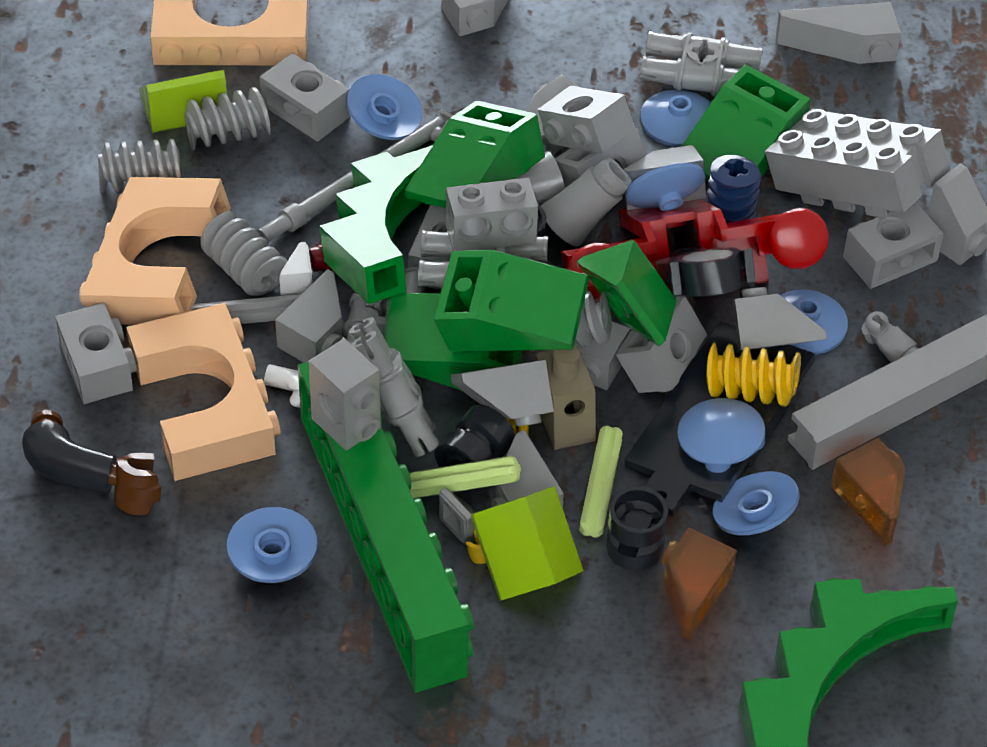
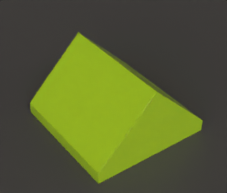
(167, 100)
(527, 543)

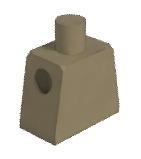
(571, 387)

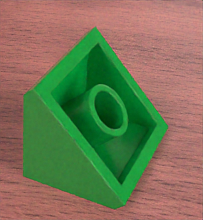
(632, 289)

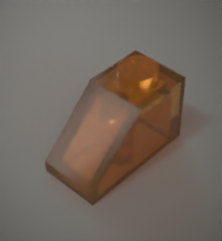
(872, 486)
(695, 577)

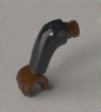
(59, 459)

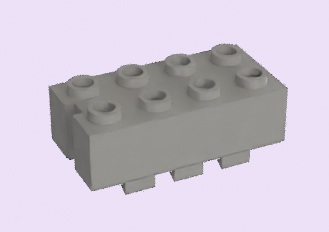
(857, 162)

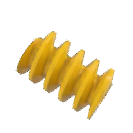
(752, 375)

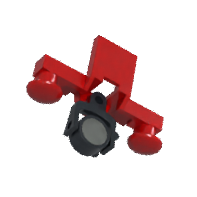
(728, 253)

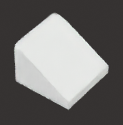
(297, 272)

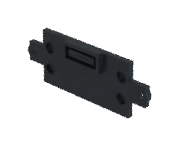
(658, 447)

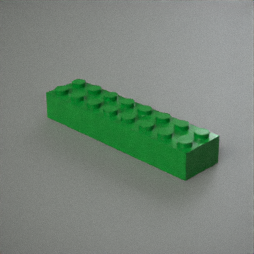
(395, 551)

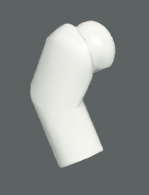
(284, 379)

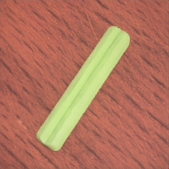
(465, 476)
(601, 481)

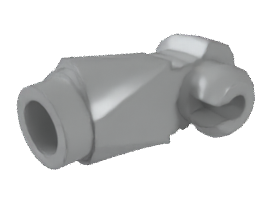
(889, 339)

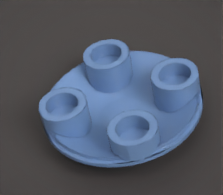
(721, 432)

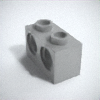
(491, 215)

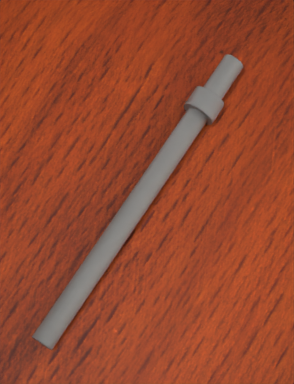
(296, 214)

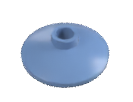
(384, 106)
(672, 115)
(665, 186)
(825, 313)
(757, 503)
(272, 531)

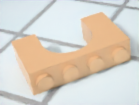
(186, 39)
(144, 214)
(208, 344)

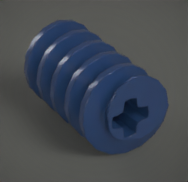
(734, 187)

